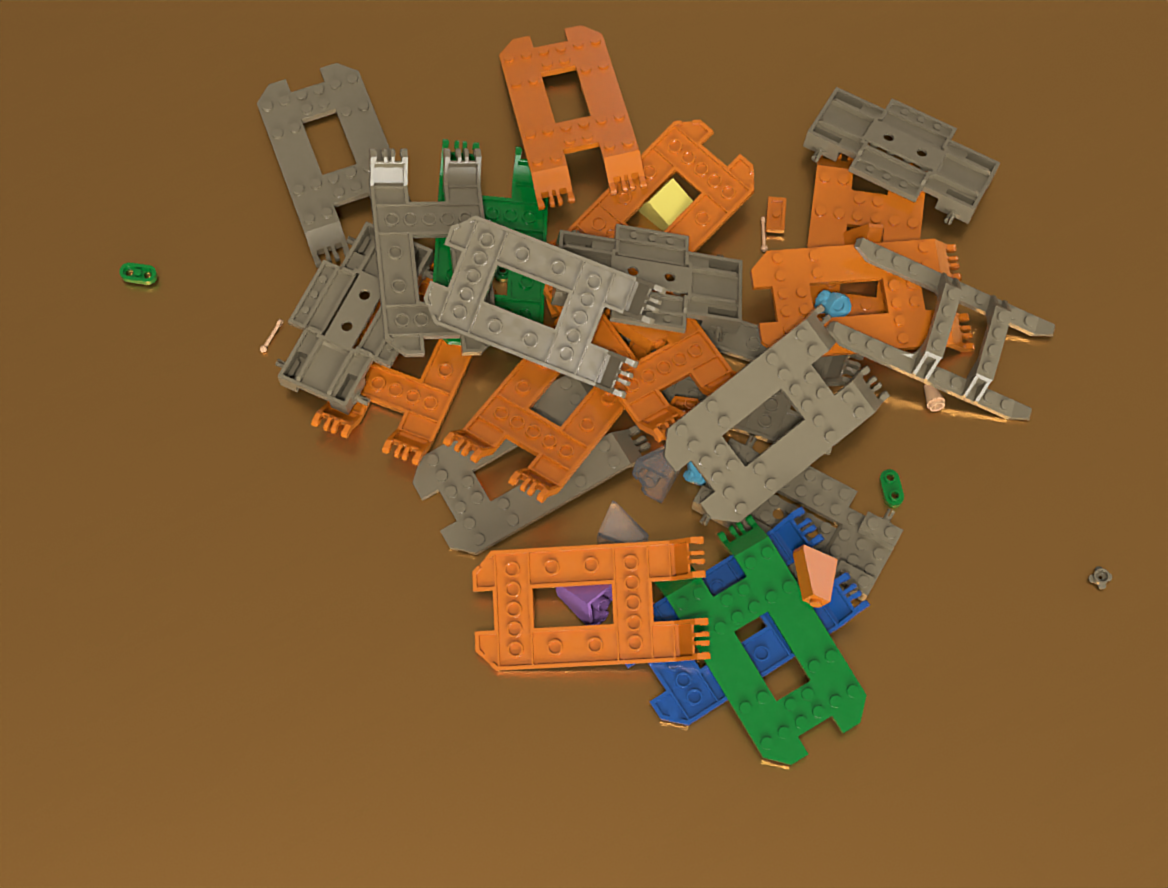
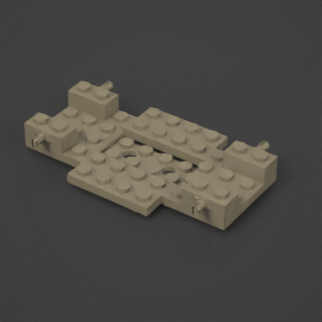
(954, 171)
(708, 281)
(324, 353)
(858, 543)

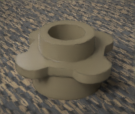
(1106, 576)

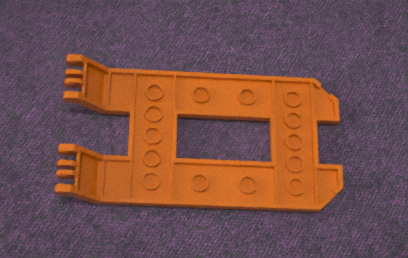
(549, 141)
(682, 152)
(840, 207)
(903, 325)
(682, 357)
(420, 400)
(556, 448)
(632, 637)

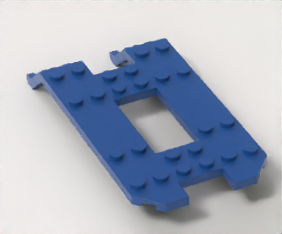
(693, 690)

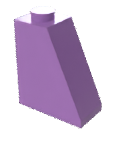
(587, 602)

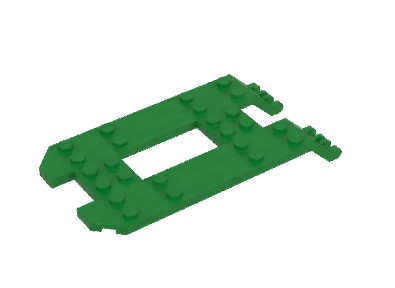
(517, 213)
(771, 589)

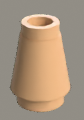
(933, 398)

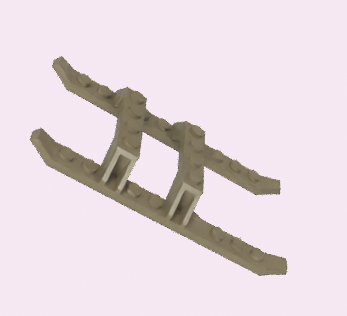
(923, 363)

